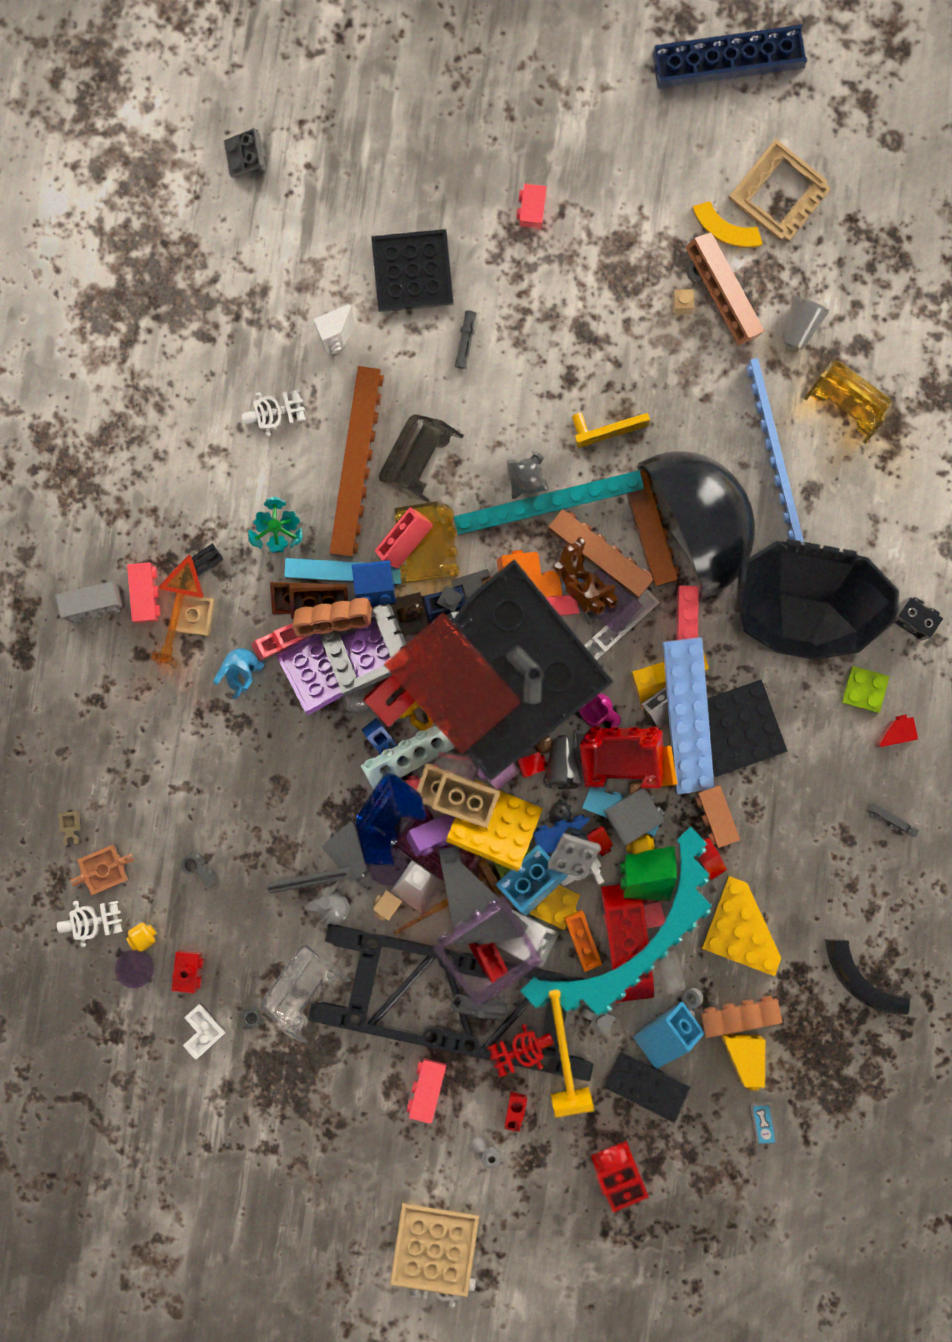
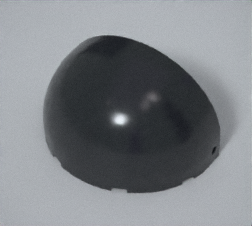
(709, 512)

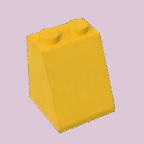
(747, 1058)

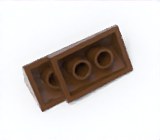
(291, 596)

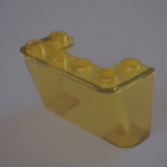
(436, 553)

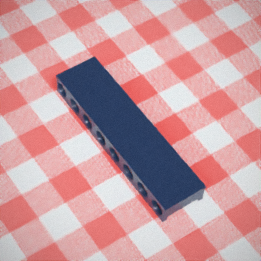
(729, 57)

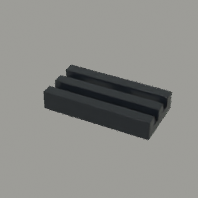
(210, 565)

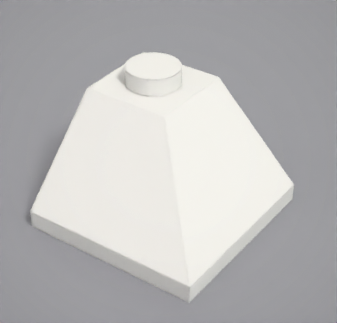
(417, 886)

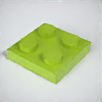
(865, 689)

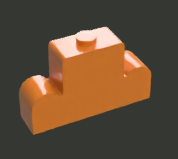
(547, 583)

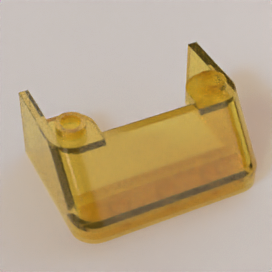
(853, 396)

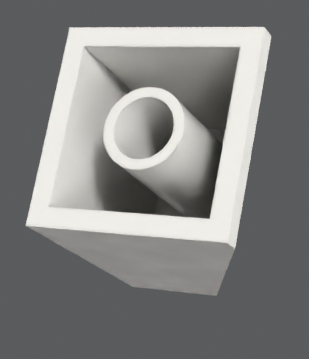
(539, 934)

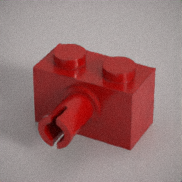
(186, 971)

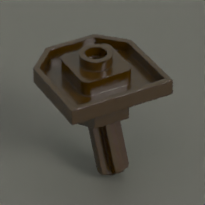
(410, 613)

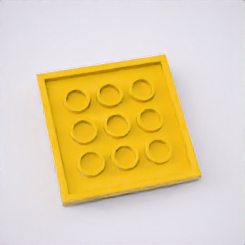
(506, 835)

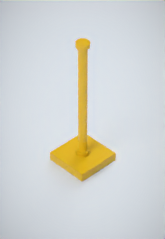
(572, 1100)

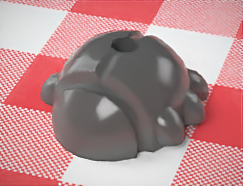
(692, 272)
(565, 815)

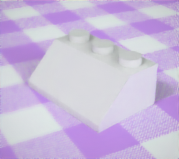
(335, 328)

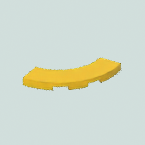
(724, 231)

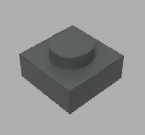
(449, 599)

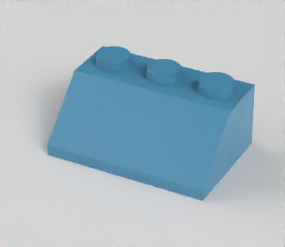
(531, 882)

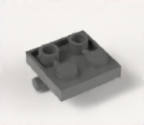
(245, 153)

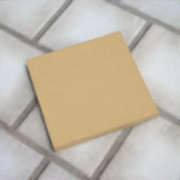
(434, 1250)

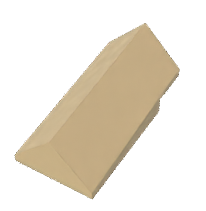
(457, 795)

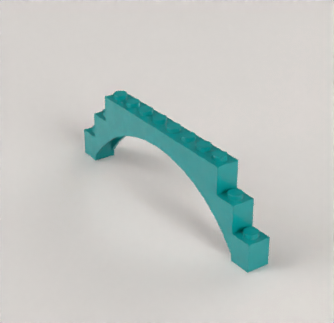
(685, 911)

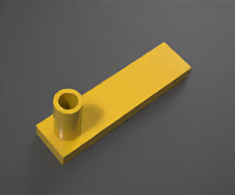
(603, 433)

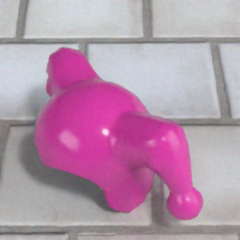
(600, 710)

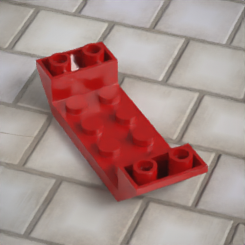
(627, 936)

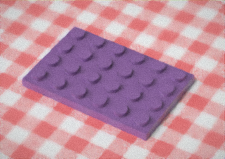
(311, 671)

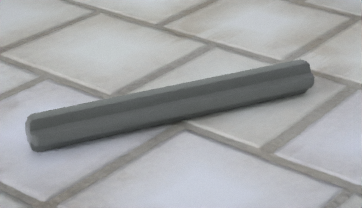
(309, 880)

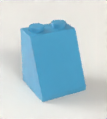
(669, 1035)

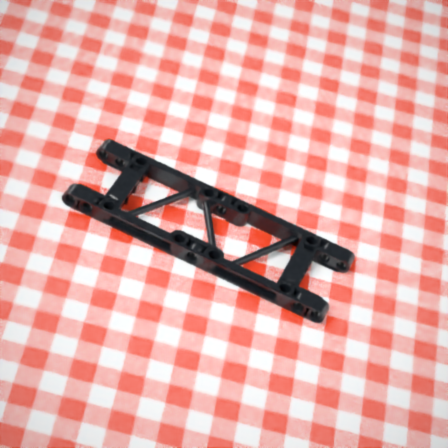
(446, 1040)

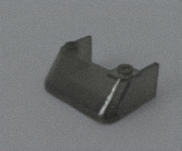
(413, 452)

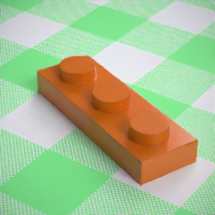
(582, 941)

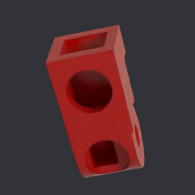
(515, 1111)

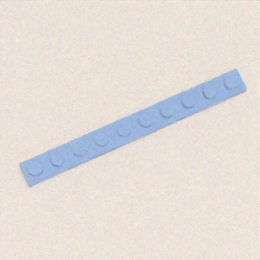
(772, 444)

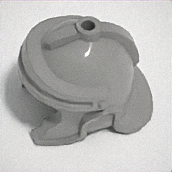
(330, 905)

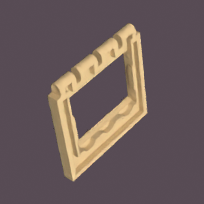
(759, 174)

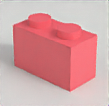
(532, 206)

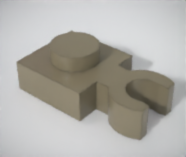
(69, 823)

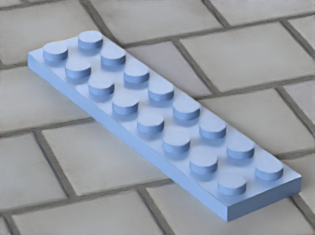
(688, 714)

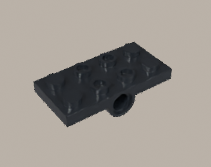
(647, 1087)

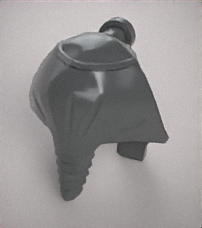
(526, 475)

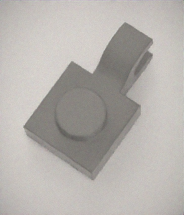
(601, 1023)

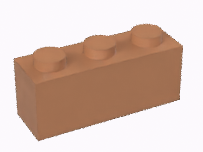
(717, 816)

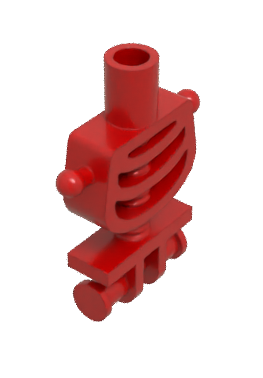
(539, 1043)

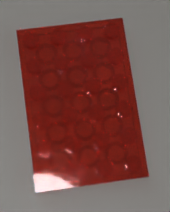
(452, 683)

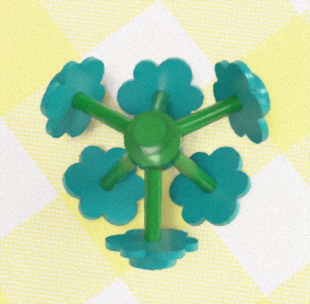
(265, 524)

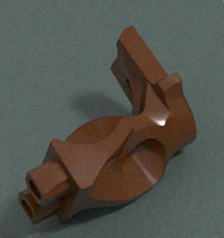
(585, 593)

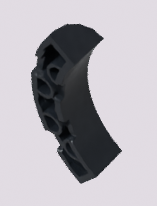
(853, 981)

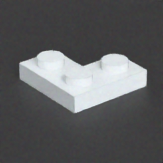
(207, 1031)

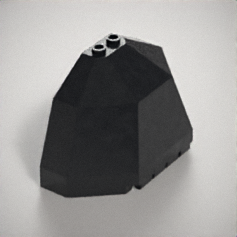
(814, 600)

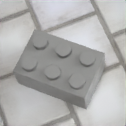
(90, 602)

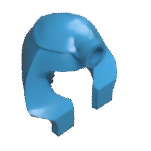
(236, 662)

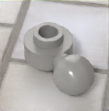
(689, 1002)
(478, 1146)

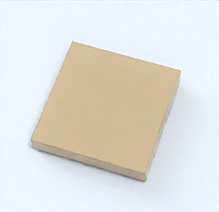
(196, 616)

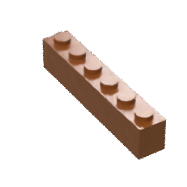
(651, 534)

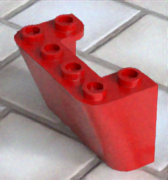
(622, 755)

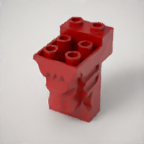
(619, 1176)

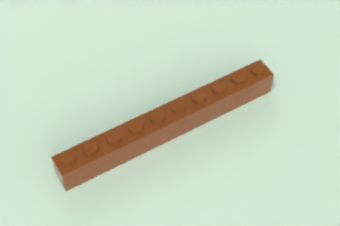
(355, 462)

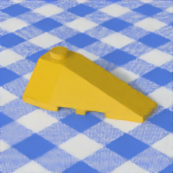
(651, 680)

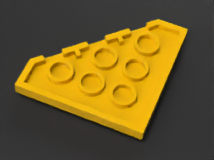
(740, 930)

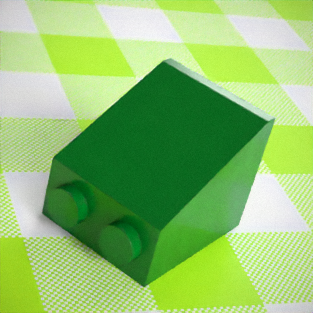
(649, 874)

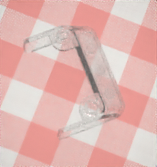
(296, 987)

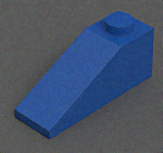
(379, 737)

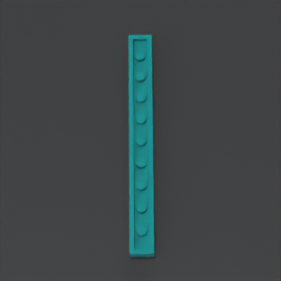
(548, 502)

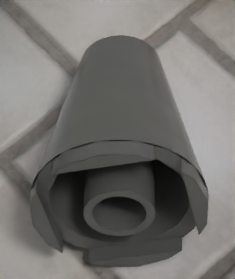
(562, 765)

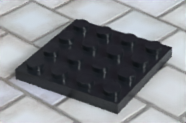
(412, 270)
(742, 728)

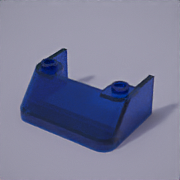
(381, 814)

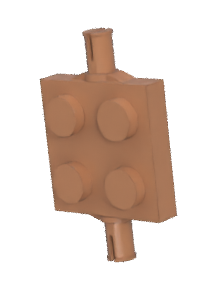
(102, 869)

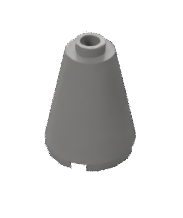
(803, 322)

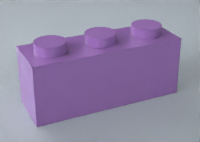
(430, 835)

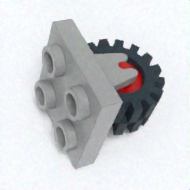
(574, 853)

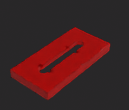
(380, 693)

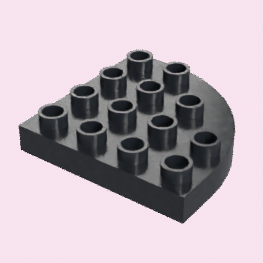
(515, 613)

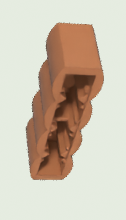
(328, 617)
(741, 1017)

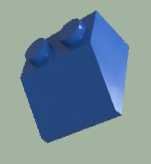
(374, 582)

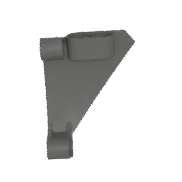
(467, 896)

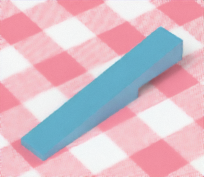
(325, 570)

